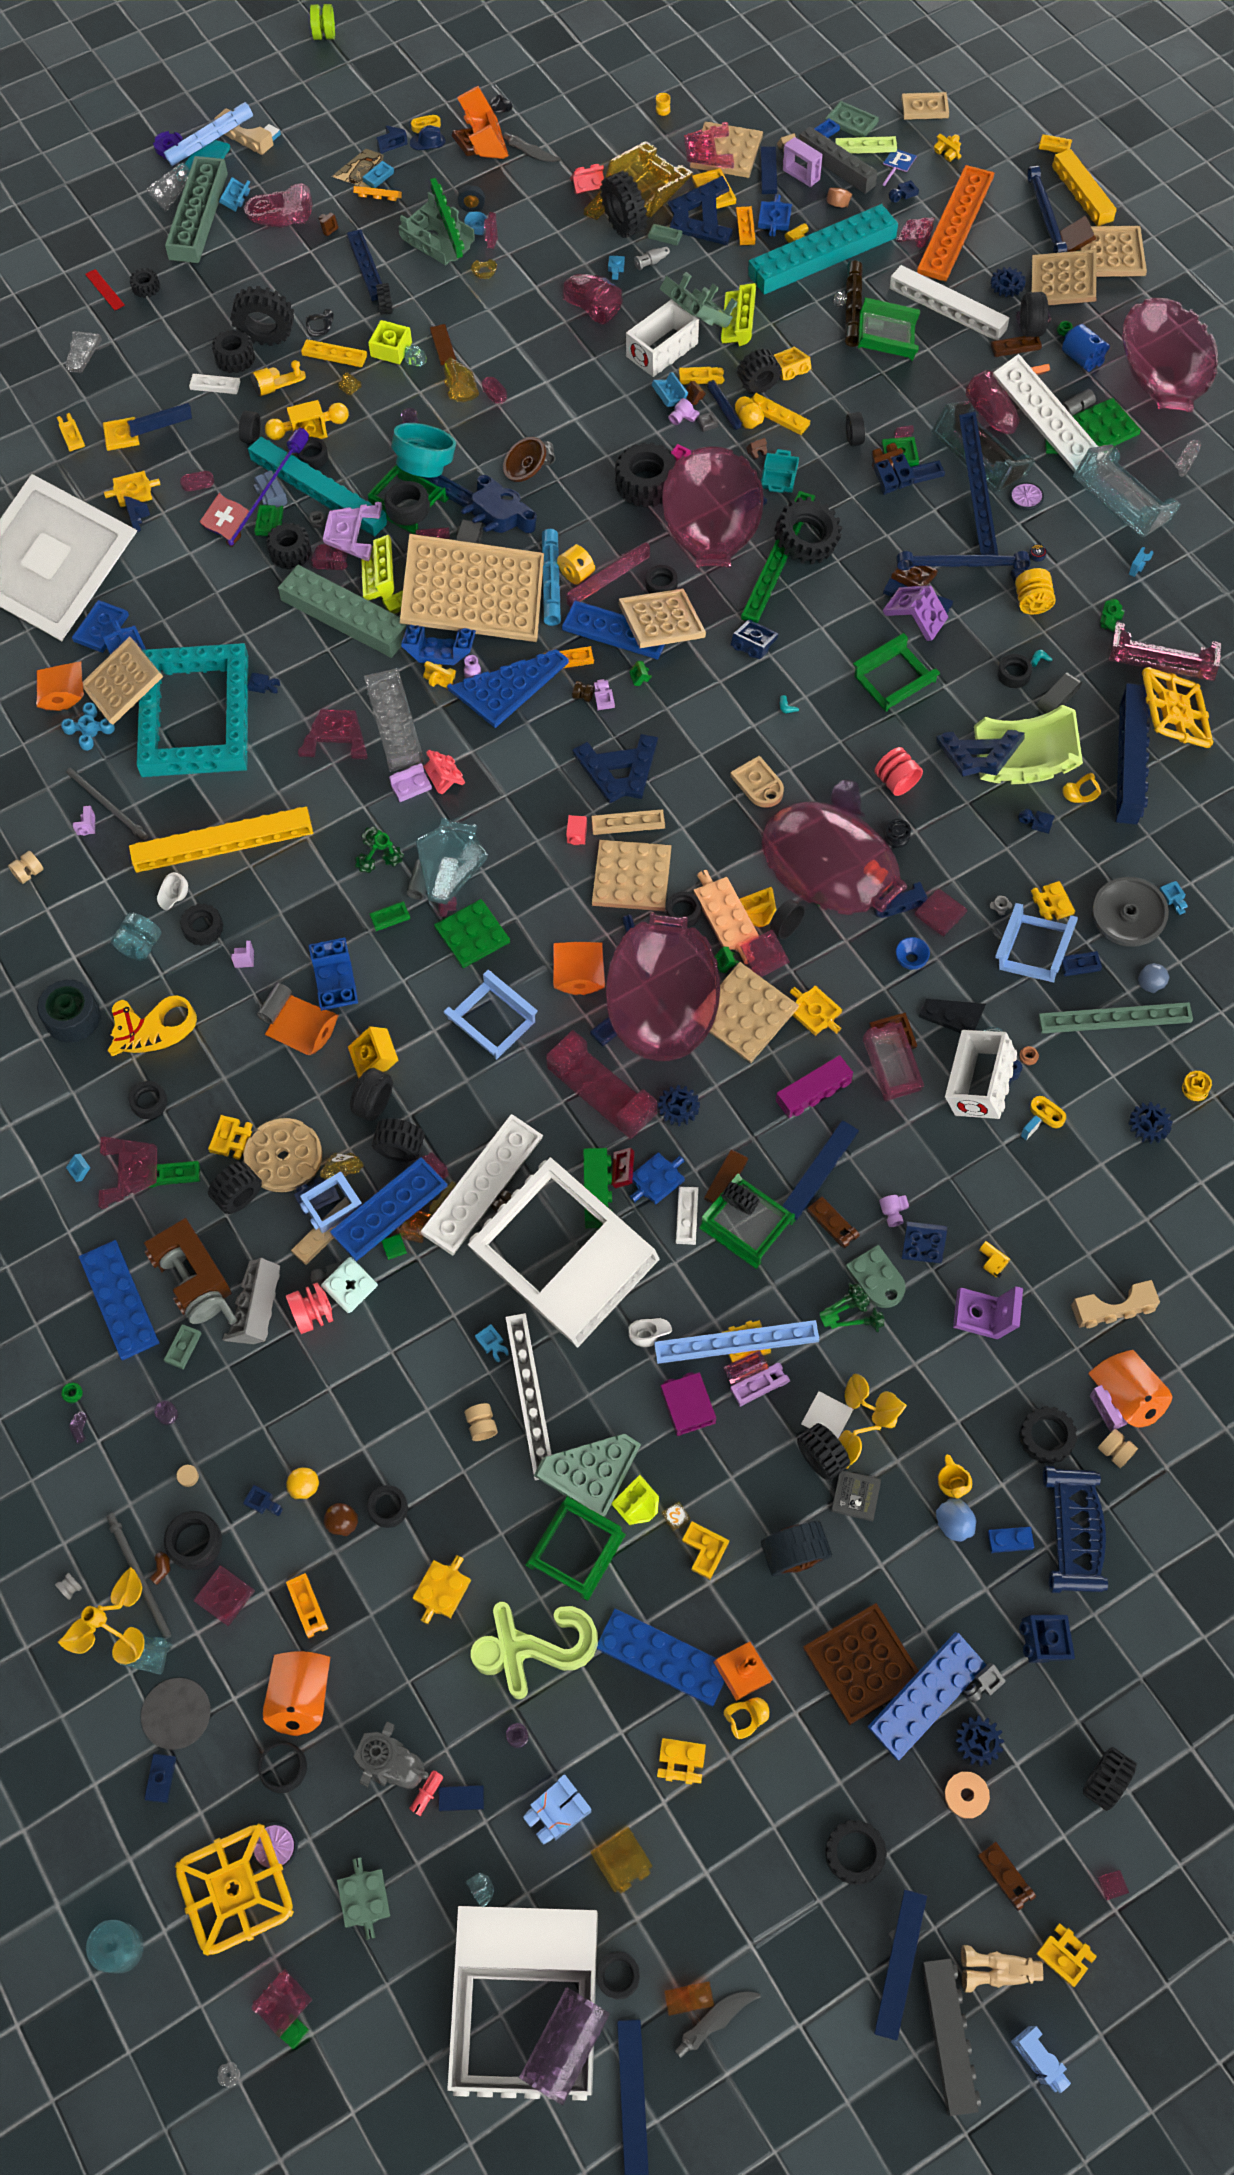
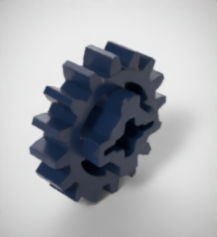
(1007, 282)
(680, 1098)
(1144, 1126)
(975, 1731)

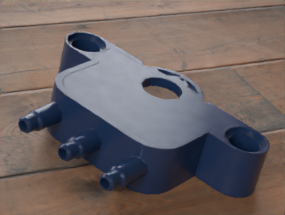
(499, 513)

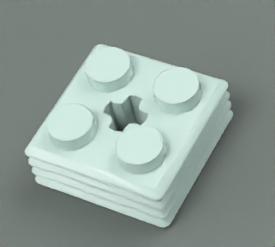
(336, 1285)

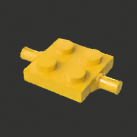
(134, 486)
(816, 1010)
(441, 1589)

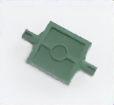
(363, 1898)

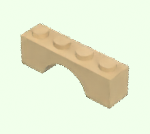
(256, 139)
(1091, 1310)

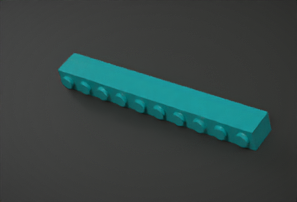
(312, 482)

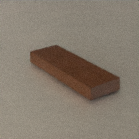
(442, 343)
(1015, 345)
(731, 1167)

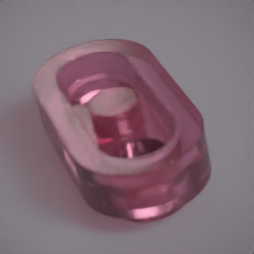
(497, 392)
(197, 481)

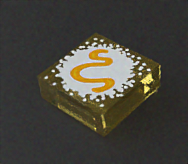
(676, 1516)

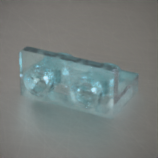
(153, 1655)

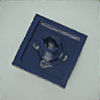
(924, 1239)

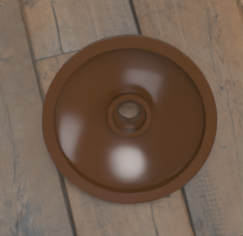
(524, 459)

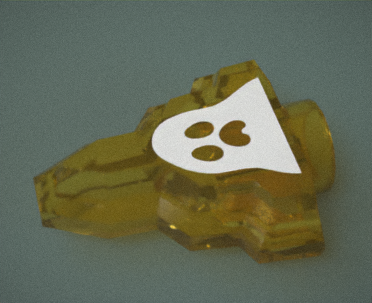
(343, 1163)

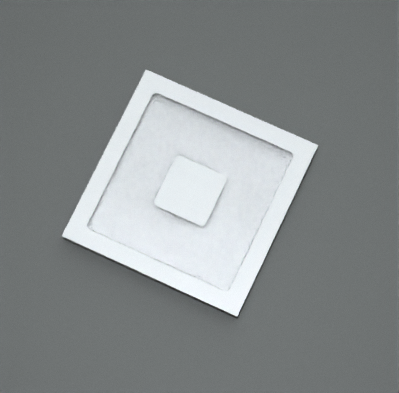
(55, 555)

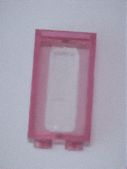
(893, 1061)

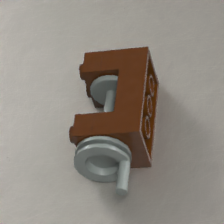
(198, 1295)

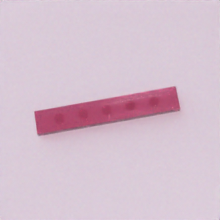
(608, 574)

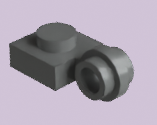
(989, 1681)

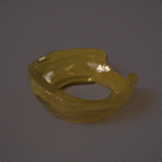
(477, 265)

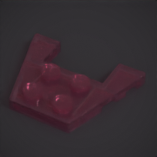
(701, 147)
(335, 726)
(135, 1169)

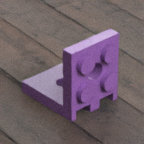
(922, 605)
(996, 1314)

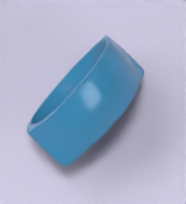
(476, 221)

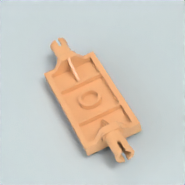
(725, 913)

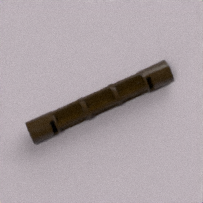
(853, 302)

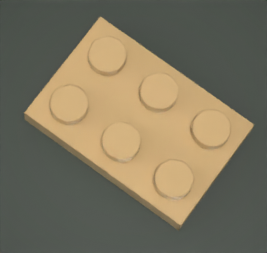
(925, 105)

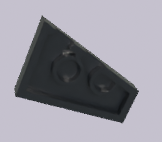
(952, 1014)

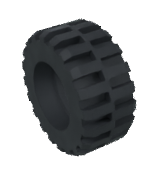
(640, 459)

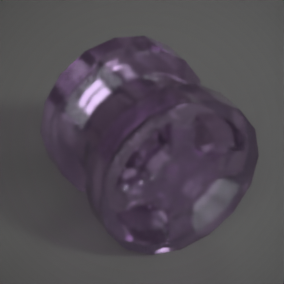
(409, 416)
(168, 1417)
(520, 1737)

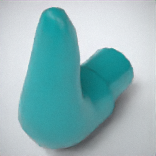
(1038, 655)
(785, 708)

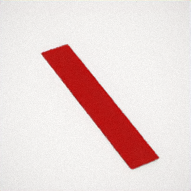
(105, 289)

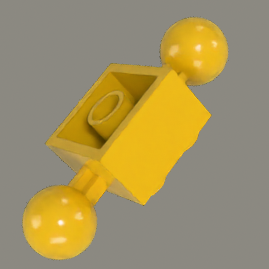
(309, 417)

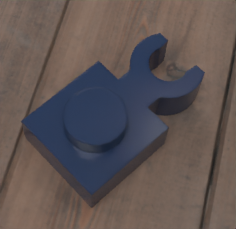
(261, 682)

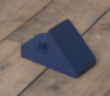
(392, 139)
(136, 511)

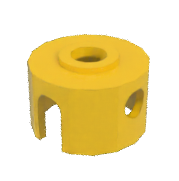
(569, 560)

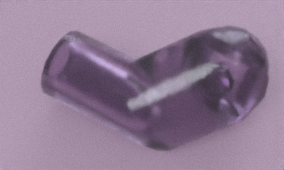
(77, 1425)

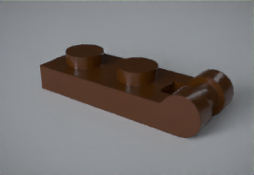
(832, 1222)
(1006, 1875)

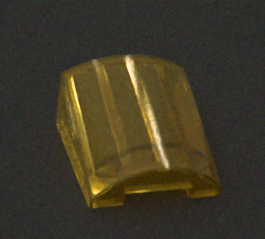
(654, 175)

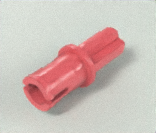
(426, 1792)

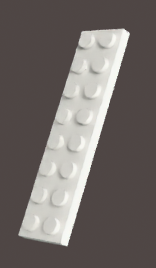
(1044, 411)
(481, 1185)

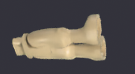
(1005, 1969)

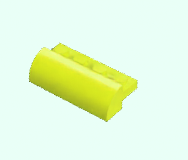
(742, 322)
(378, 572)

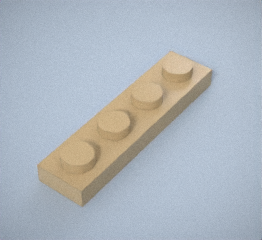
(628, 822)
(315, 1240)

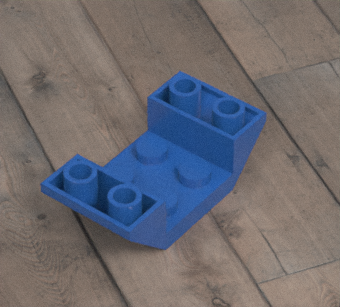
(437, 650)
(333, 974)

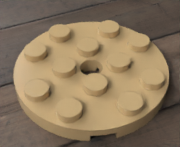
(279, 1136)

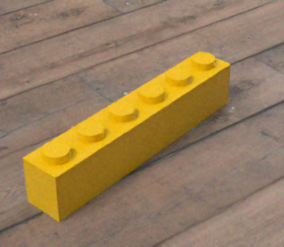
(1084, 187)

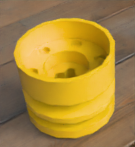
(1035, 591)

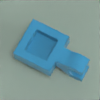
(616, 265)
(1138, 564)
(1174, 894)

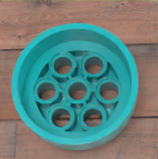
(422, 449)

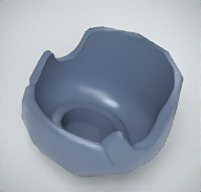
(1153, 977)

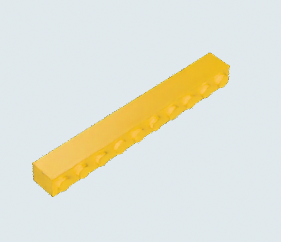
(220, 839)

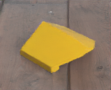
(760, 906)

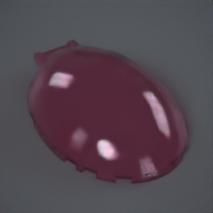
(1169, 352)
(712, 504)
(831, 857)
(663, 989)

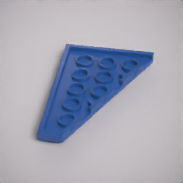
(503, 691)

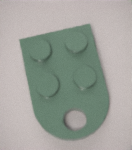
(877, 1277)

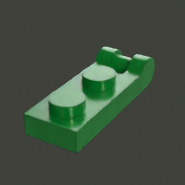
(177, 1173)

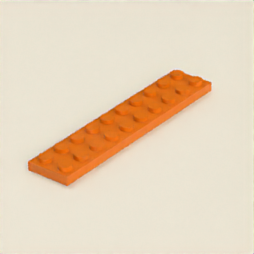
(955, 223)

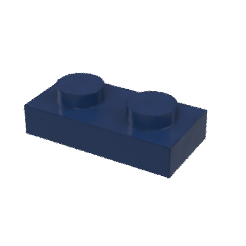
(1081, 963)

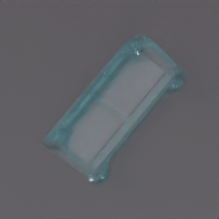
(1122, 492)

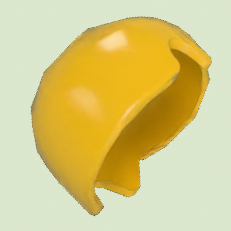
(302, 1483)

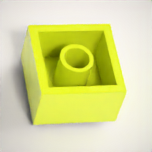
(390, 342)

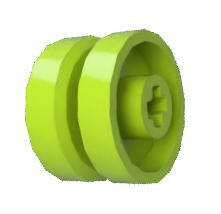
(322, 21)

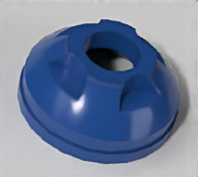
(915, 947)

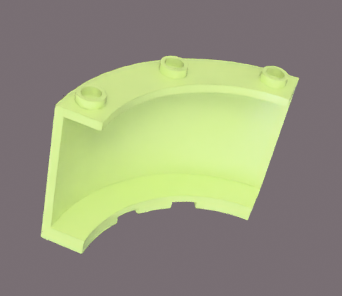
(1048, 746)

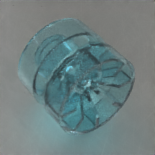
(136, 937)
(114, 1947)

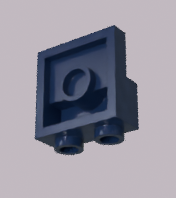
(753, 639)
(1047, 1638)

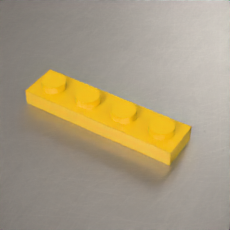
(334, 353)
(781, 414)

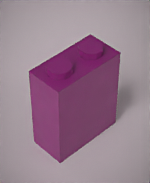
(688, 1403)

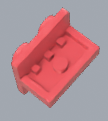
(587, 179)
(442, 771)

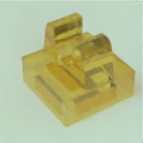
(349, 384)

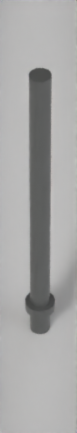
(136, 829)
(116, 1528)

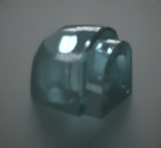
(415, 355)
(481, 1888)

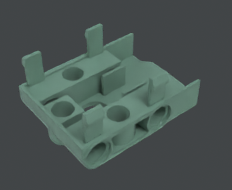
(427, 218)
(698, 303)

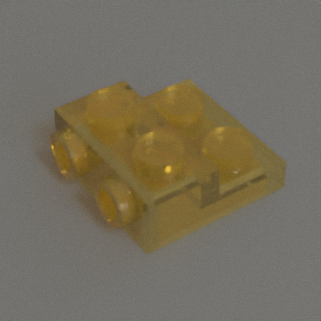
(622, 1861)

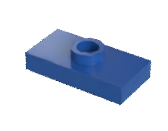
(828, 128)

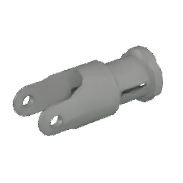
(651, 257)

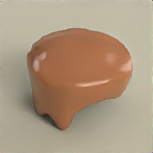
(838, 197)

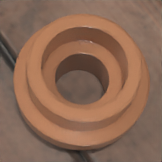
(1029, 1051)

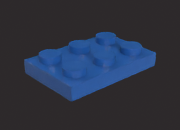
(98, 625)

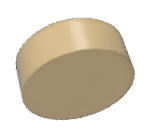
(187, 1475)

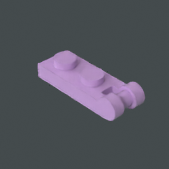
(759, 1384)

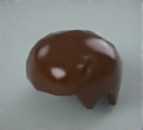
(340, 1519)

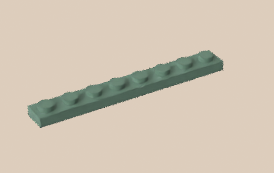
(1115, 1018)

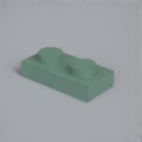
(182, 1346)

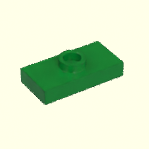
(389, 916)

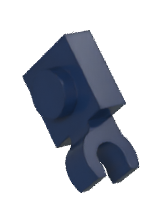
(260, 1500)

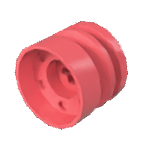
(898, 771)
(309, 1308)

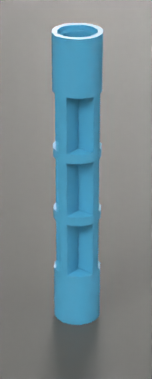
(551, 581)

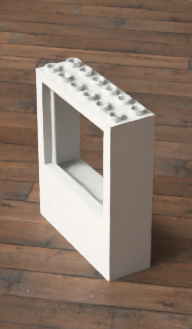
(593, 1278)
(522, 1947)

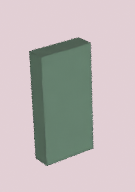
(665, 234)

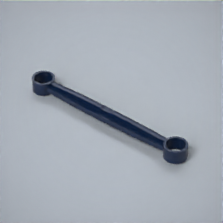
(1034, 176)
(962, 560)

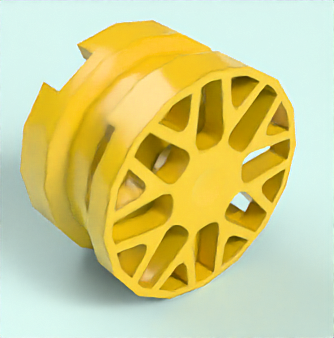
(1197, 1085)

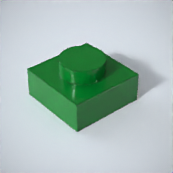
(294, 2033)

